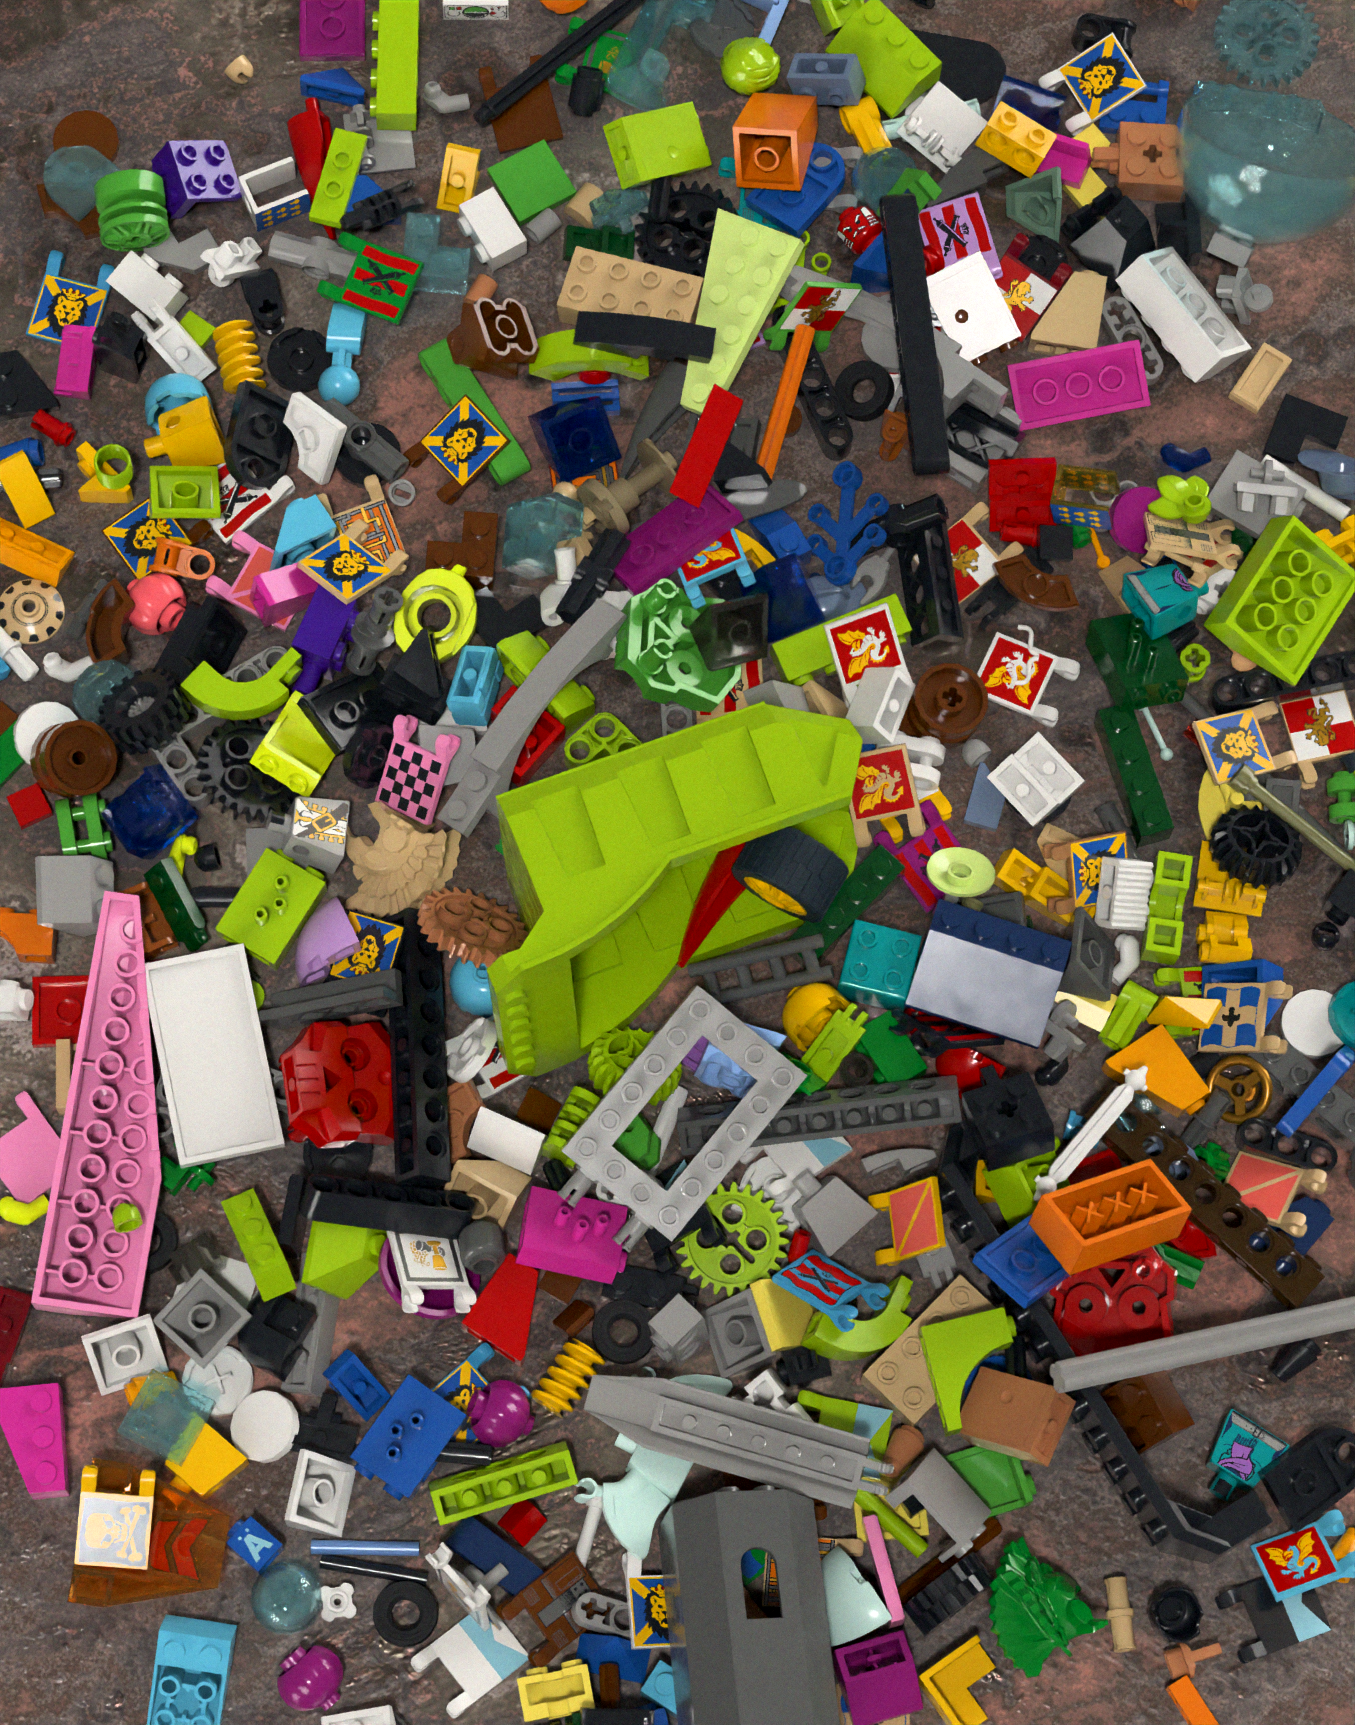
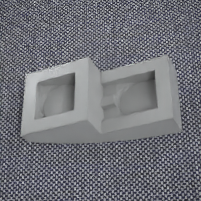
(907, 1161)

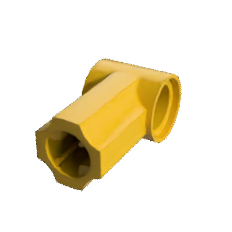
(864, 124)

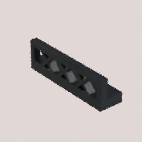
(981, 426)
(939, 586)

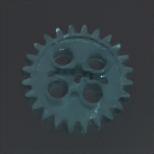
(1286, 56)

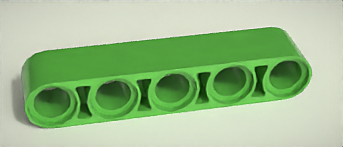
(453, 383)

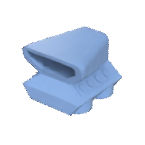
(722, 1072)

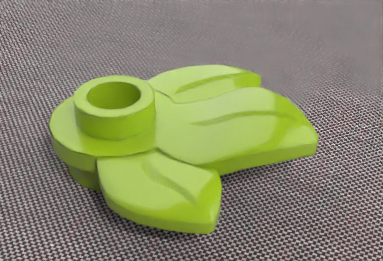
(1182, 499)

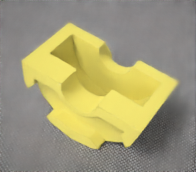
(555, 1693)

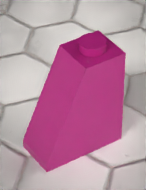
(281, 593)

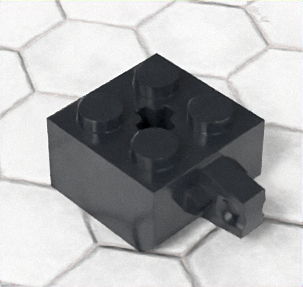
(1007, 1119)

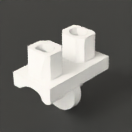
(232, 261)

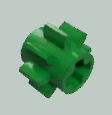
(1215, 1158)

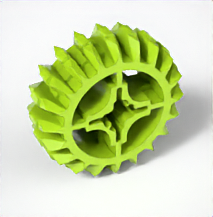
(615, 1052)

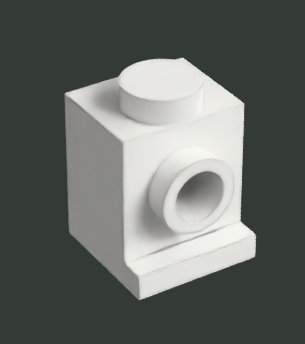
(14, 1001)

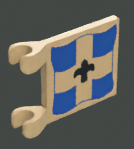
(1242, 1018)

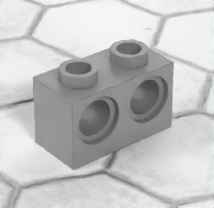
(677, 1331)

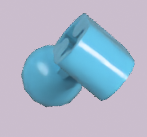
(344, 339)

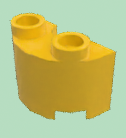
(1223, 938)

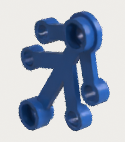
(842, 565)

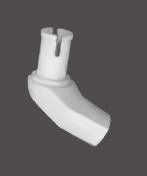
(555, 591)

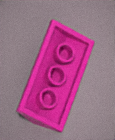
(1079, 384)

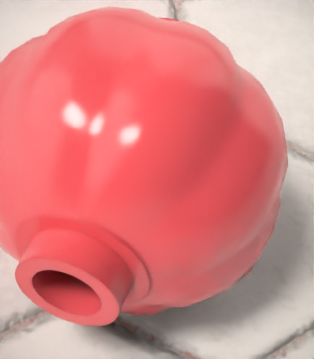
(157, 602)

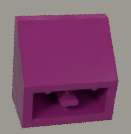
(878, 1679)

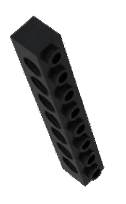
(419, 1063)

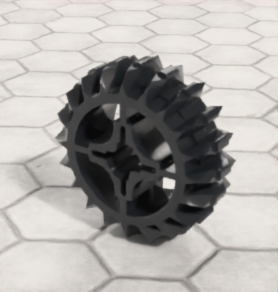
(1234, 847)

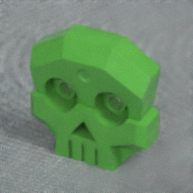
(656, 645)

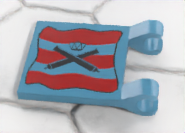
(829, 1287)

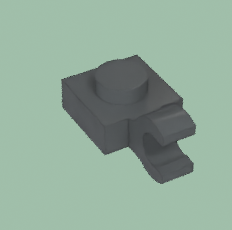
(1284, 789)

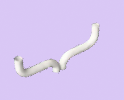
(1035, 655)

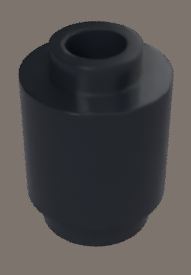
(586, 90)

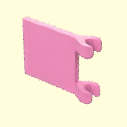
(28, 1153)

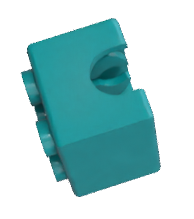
(879, 965)

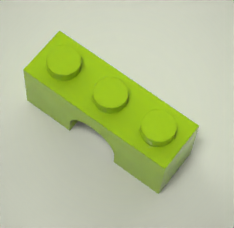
(1166, 901)
(258, 1245)

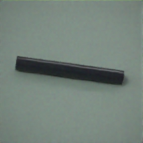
(373, 1570)

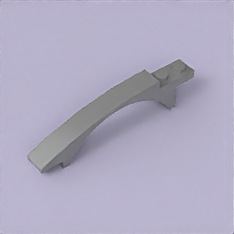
(957, 376)
(502, 743)

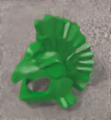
(1035, 1609)

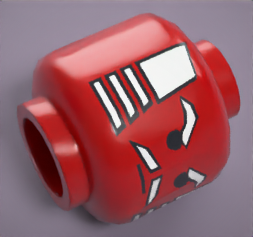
(858, 228)

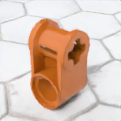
(179, 560)

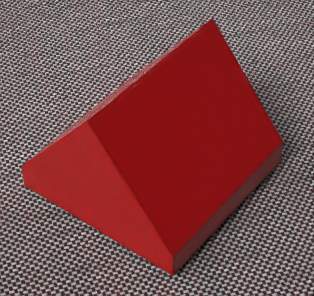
(522, 1522)

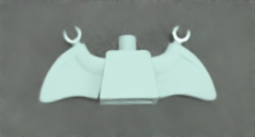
(650, 1480)

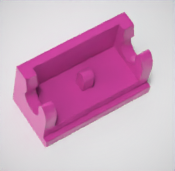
(76, 363)

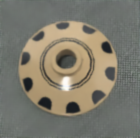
(32, 626)

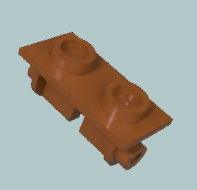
(894, 434)

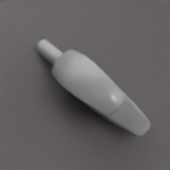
(876, 570)

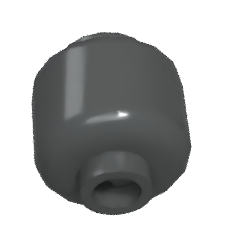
(482, 1247)

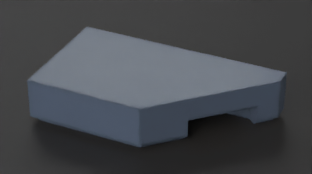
(984, 802)

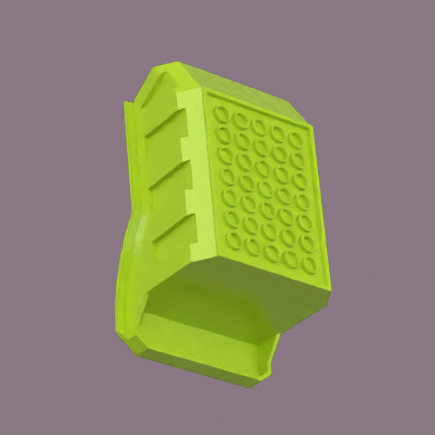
(617, 854)

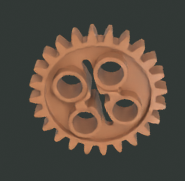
(470, 926)

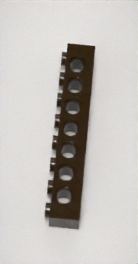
(1208, 1217)

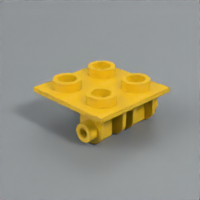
(1219, 893)

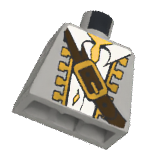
(313, 831)

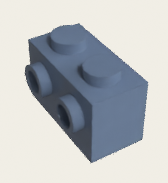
(830, 77)

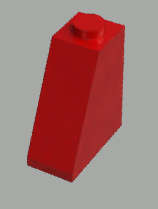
(505, 1310)

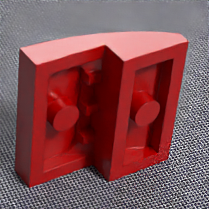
(1020, 491)

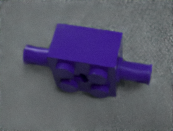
(323, 639)

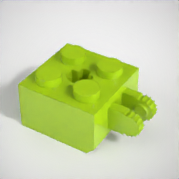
(1015, 1185)

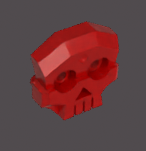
(319, 1062)
(1113, 1318)

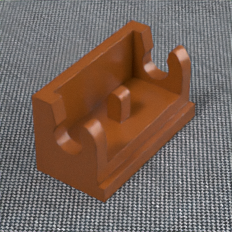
(156, 931)

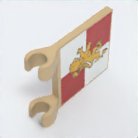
(972, 555)
(1318, 731)

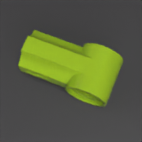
(1130, 1010)

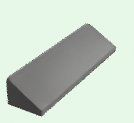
(316, 1348)

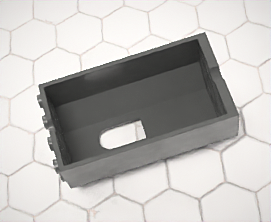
(734, 1665)

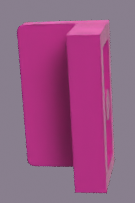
(1070, 156)

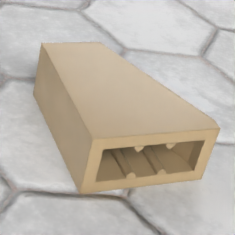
(1072, 318)

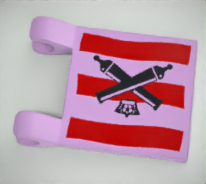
(960, 231)

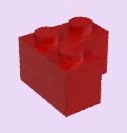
(539, 745)

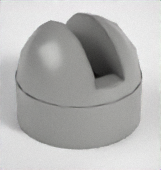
(405, 486)
(974, 752)

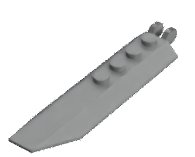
(736, 1437)

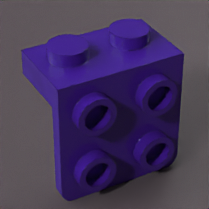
(195, 173)

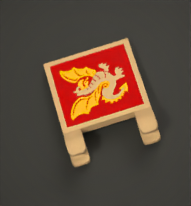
(884, 790)

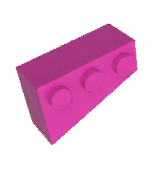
(36, 1435)

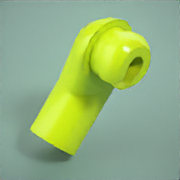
(182, 846)
(23, 1213)

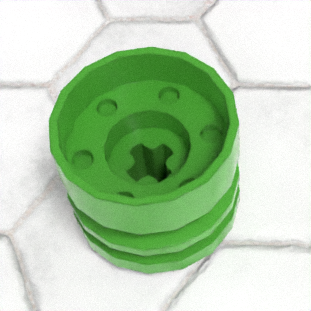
(131, 210)

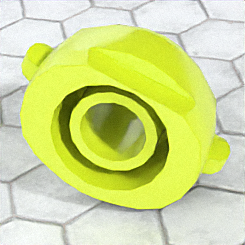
(442, 587)

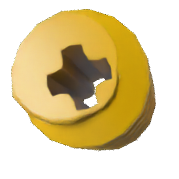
(237, 355)
(567, 1377)

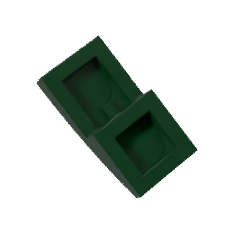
(606, 240)

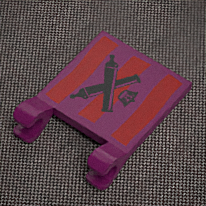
(917, 853)

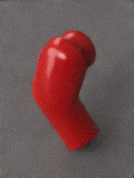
(799, 1245)

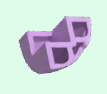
(324, 941)

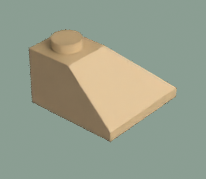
(492, 1186)

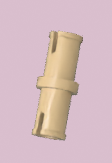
(1120, 1614)

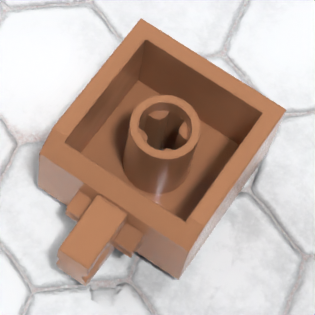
(1143, 161)

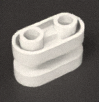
(923, 754)

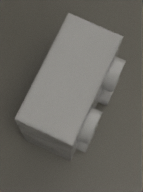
(1231, 249)

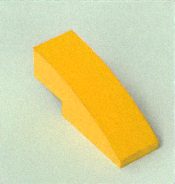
(1038, 884)

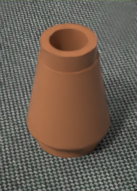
(903, 1448)

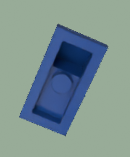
(356, 1385)

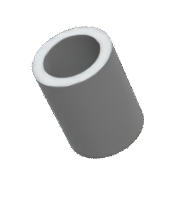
(542, 225)

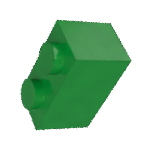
(891, 1055)

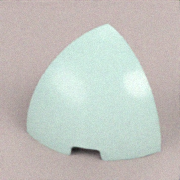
(850, 1600)

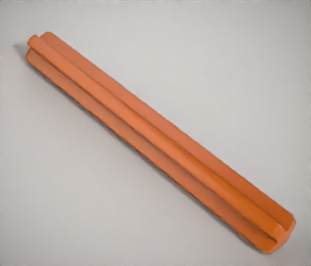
(785, 397)

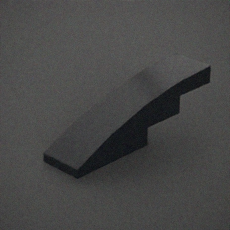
(644, 335)

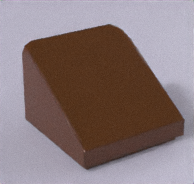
(537, 1111)
(574, 1319)

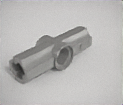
(314, 256)

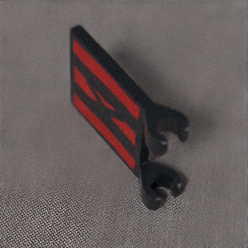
(942, 1033)

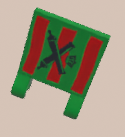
(377, 282)

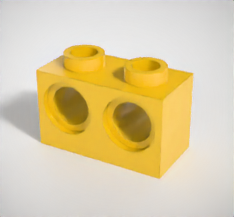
(1016, 139)

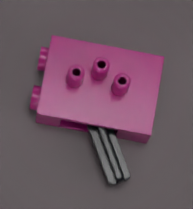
(570, 1238)

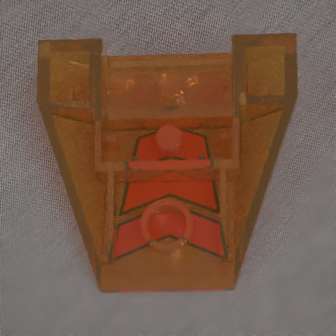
(183, 1547)

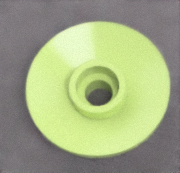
(960, 872)

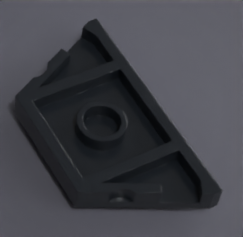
(21, 389)

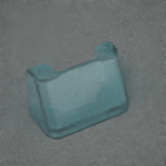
(638, 67)

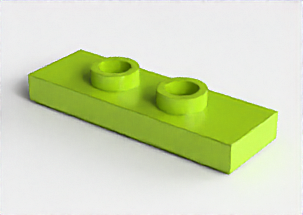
(338, 177)

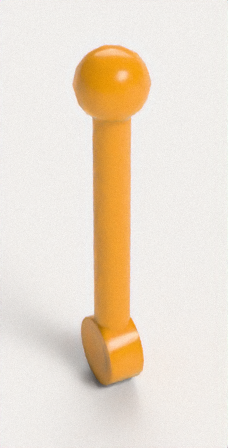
(1102, 561)

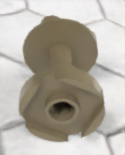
(621, 496)

